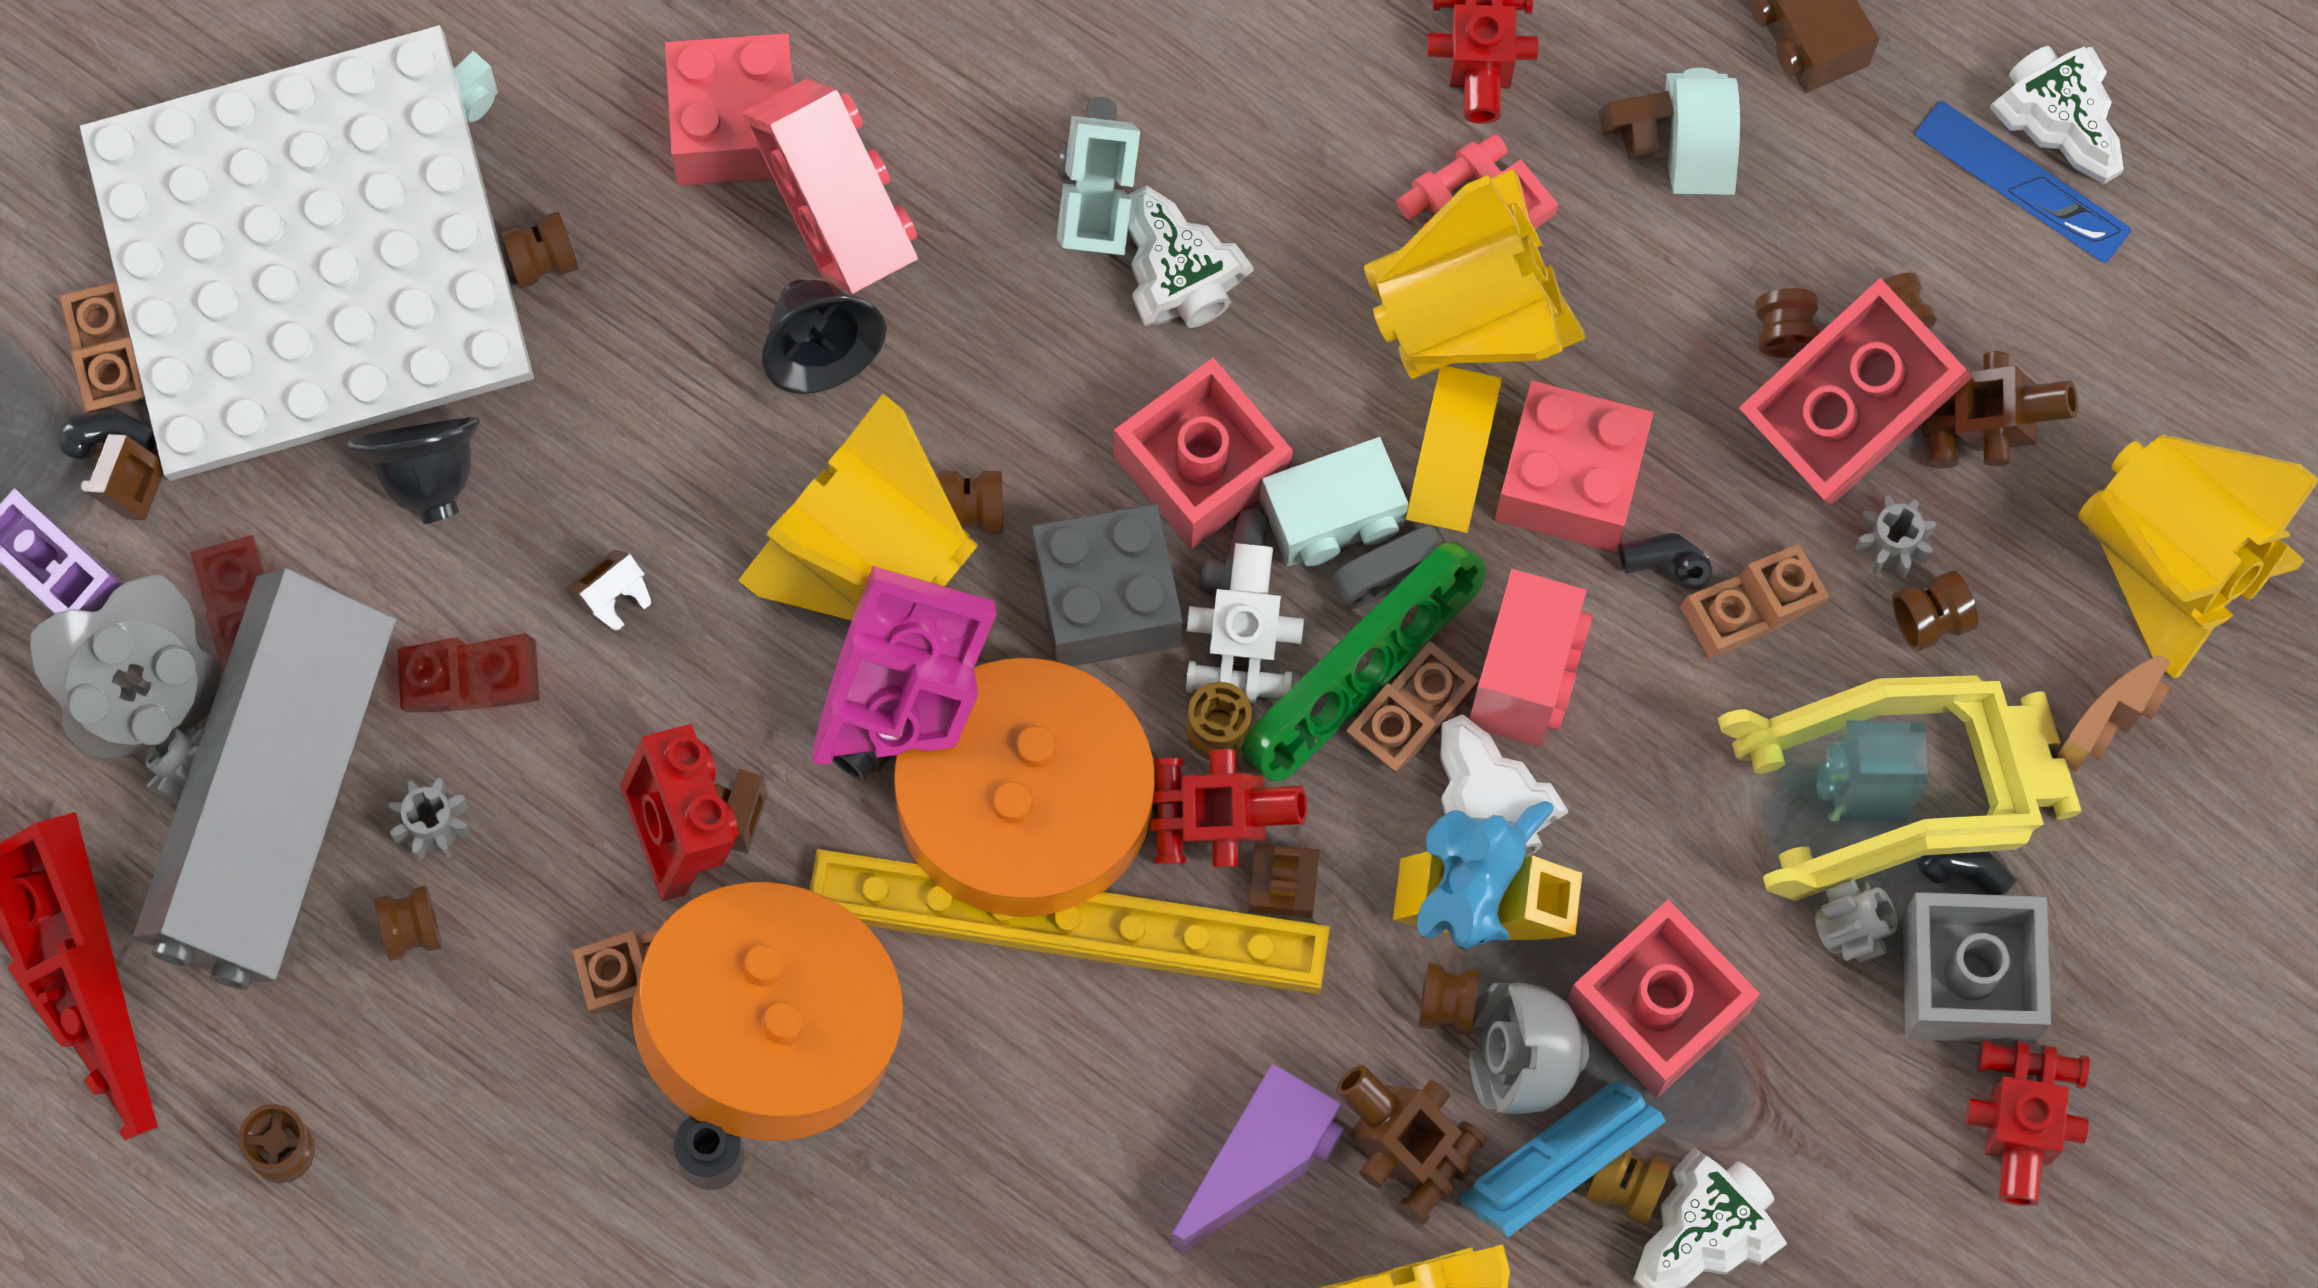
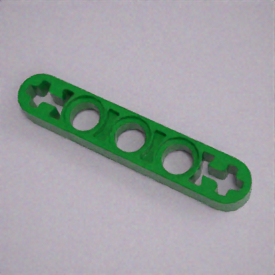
(1337, 669)

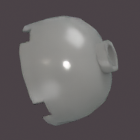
(1528, 1049)

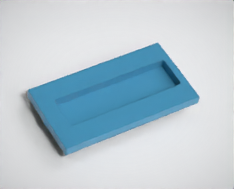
(1561, 1158)

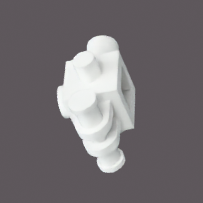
(1245, 626)

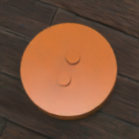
(1035, 797)
(767, 1011)

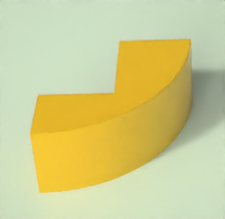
(1453, 449)
(1535, 906)

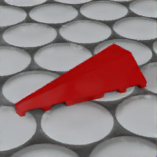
(67, 962)

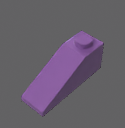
(51, 560)
(1265, 1152)

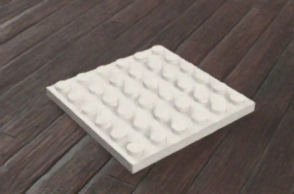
(305, 253)

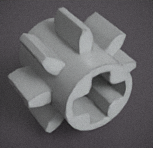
(1897, 518)
(172, 763)
(422, 801)
(1856, 920)

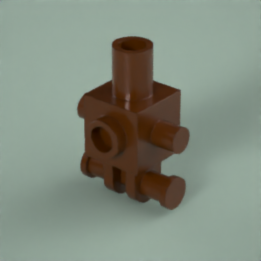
(1996, 412)
(1409, 1138)

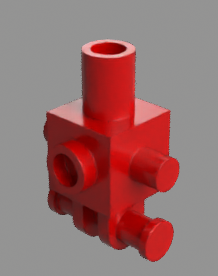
(1482, 51)
(1218, 809)
(2027, 1117)

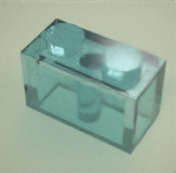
(1874, 771)

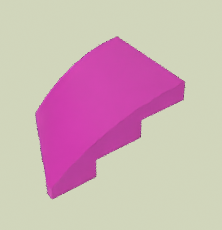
(904, 669)

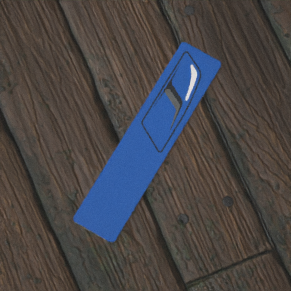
(2023, 182)

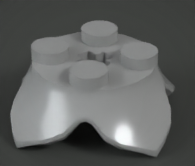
(139, 625)

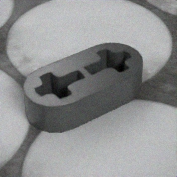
(1385, 567)

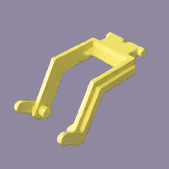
(2009, 749)

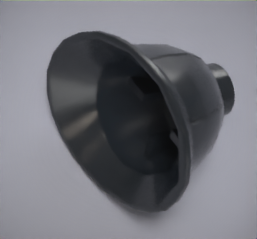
(820, 337)
(421, 464)

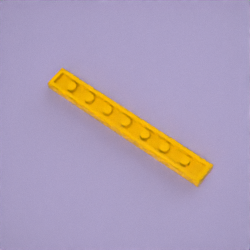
(1101, 929)

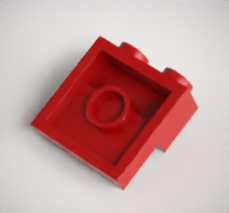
(677, 809)

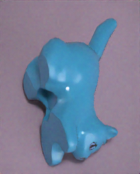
(1479, 866)

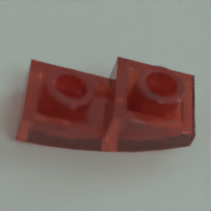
(226, 582)
(468, 676)

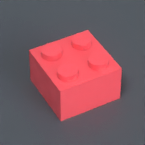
(706, 94)
(1200, 452)
(1574, 466)
(1524, 671)
(1662, 998)

